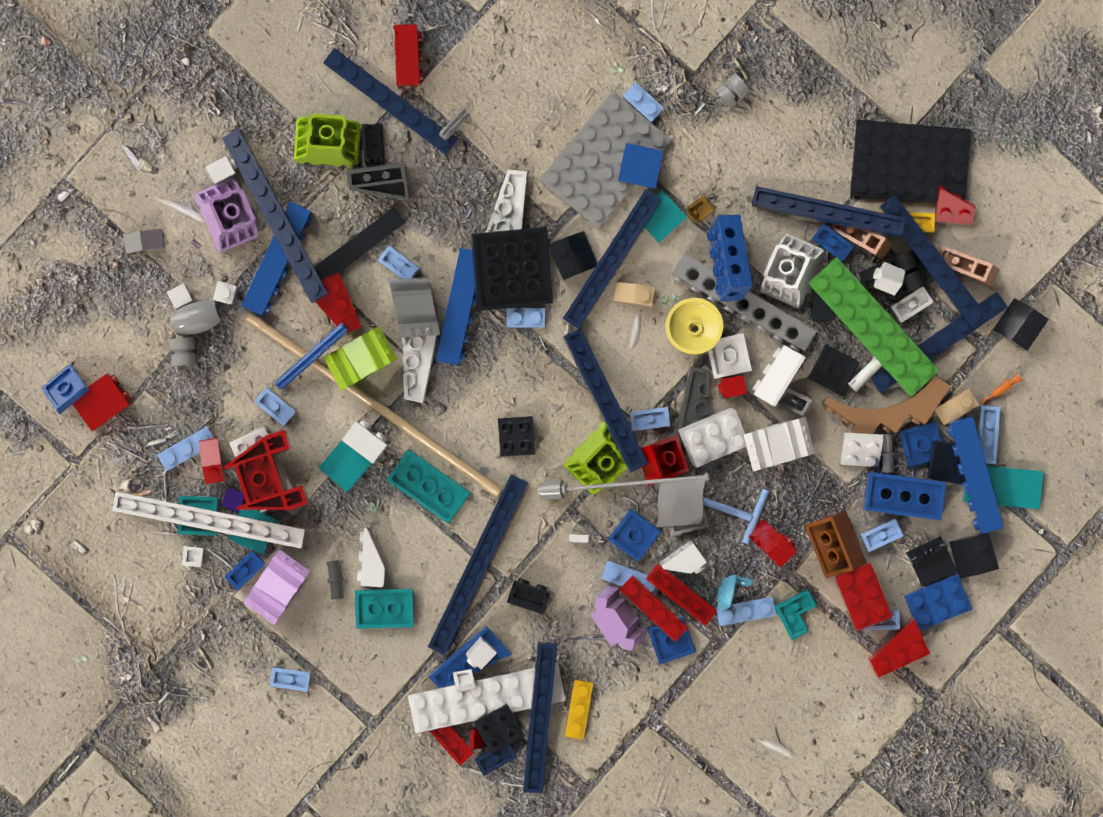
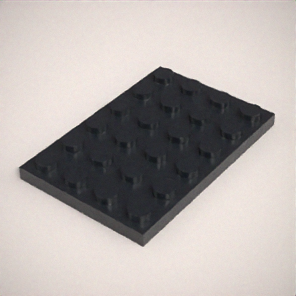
(908, 161)

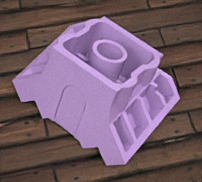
(227, 214)
(276, 587)
(617, 620)

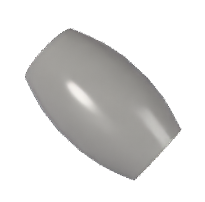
(196, 318)

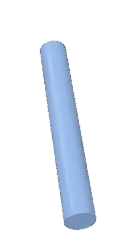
(727, 509)
(756, 515)

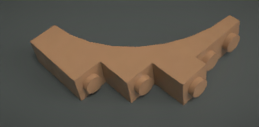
(918, 406)

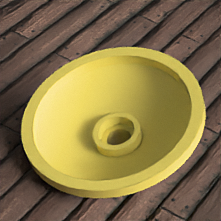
(690, 314)

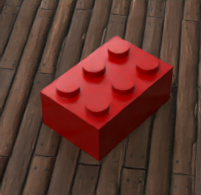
(863, 597)

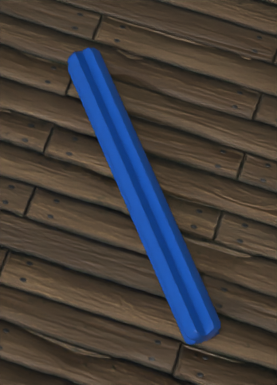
(311, 356)

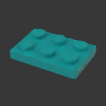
(384, 608)

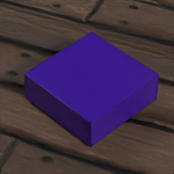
(233, 499)

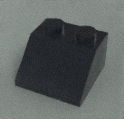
(573, 255)
(1020, 324)
(974, 555)

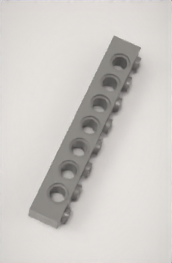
(804, 333)

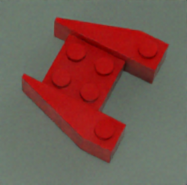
(261, 479)

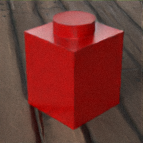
(732, 386)

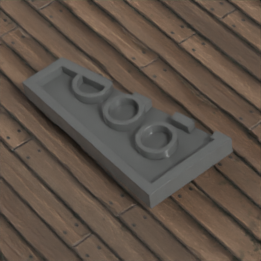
(695, 399)

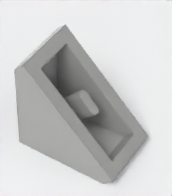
(143, 241)
(795, 402)

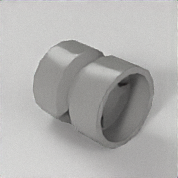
(732, 91)
(182, 351)

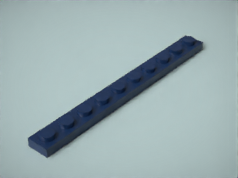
(275, 216)
(477, 564)

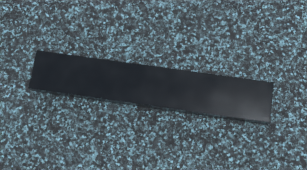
(360, 244)

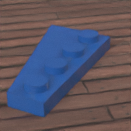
(443, 675)

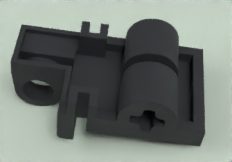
(914, 278)

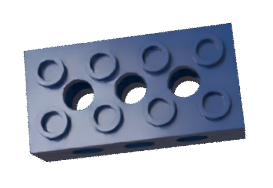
(729, 258)
(911, 507)

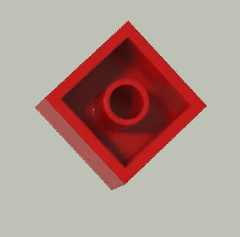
(664, 459)

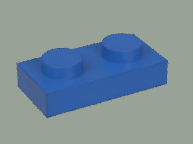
(832, 242)
(244, 569)

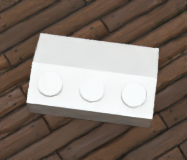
(778, 375)
(685, 559)

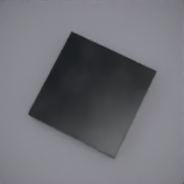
(833, 369)
(944, 464)

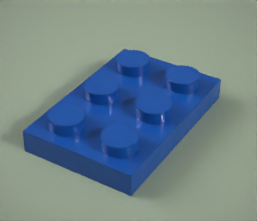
(938, 602)

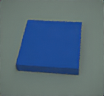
(640, 165)
(65, 388)
(918, 442)
(634, 535)
(666, 648)

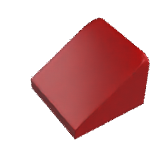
(476, 740)

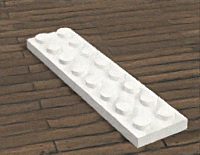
(448, 707)

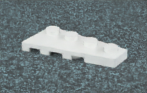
(510, 203)

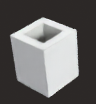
(222, 169)
(888, 278)
(225, 293)
(480, 653)

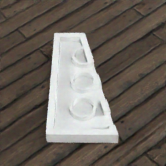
(417, 362)

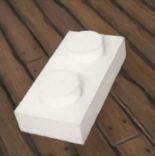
(911, 304)

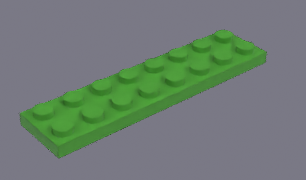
(873, 326)

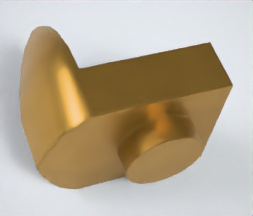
(700, 209)

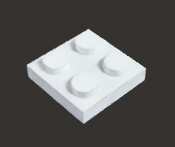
(729, 356)
(861, 449)

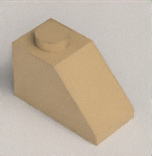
(634, 294)
(956, 406)

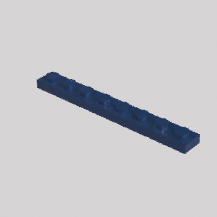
(388, 100)
(829, 212)
(612, 258)
(936, 265)
(945, 338)
(605, 400)
(539, 717)

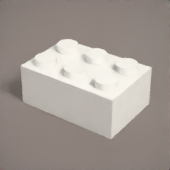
(713, 437)
(365, 441)

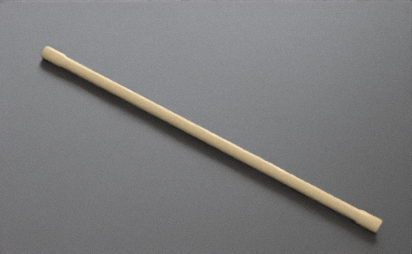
(485, 482)

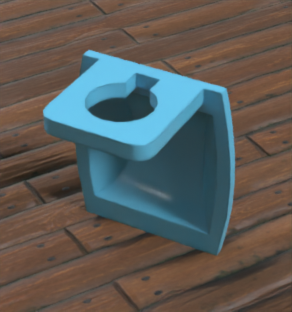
(727, 589)

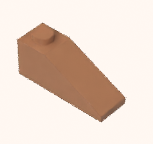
(867, 240)
(970, 266)

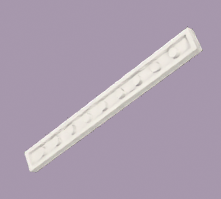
(208, 519)

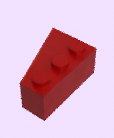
(408, 55)
(338, 303)
(775, 546)
(900, 650)

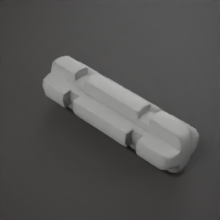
(454, 124)

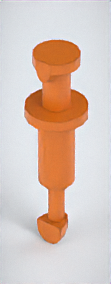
(1002, 388)

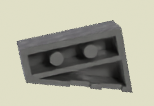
(380, 179)

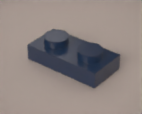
(489, 762)

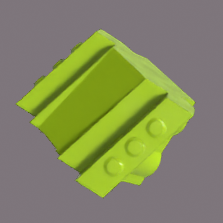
(327, 140)
(360, 358)
(596, 460)

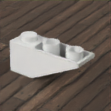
(373, 567)

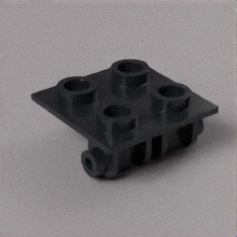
(516, 436)
(931, 561)
(499, 728)

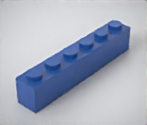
(274, 265)
(458, 311)
(976, 475)

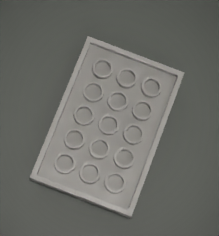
(591, 163)

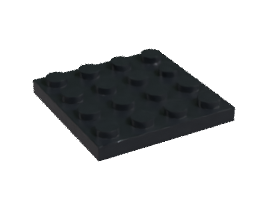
(511, 268)

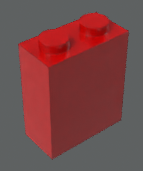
(102, 402)

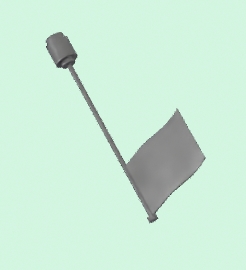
(678, 498)

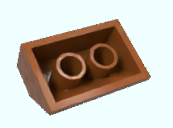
(835, 544)

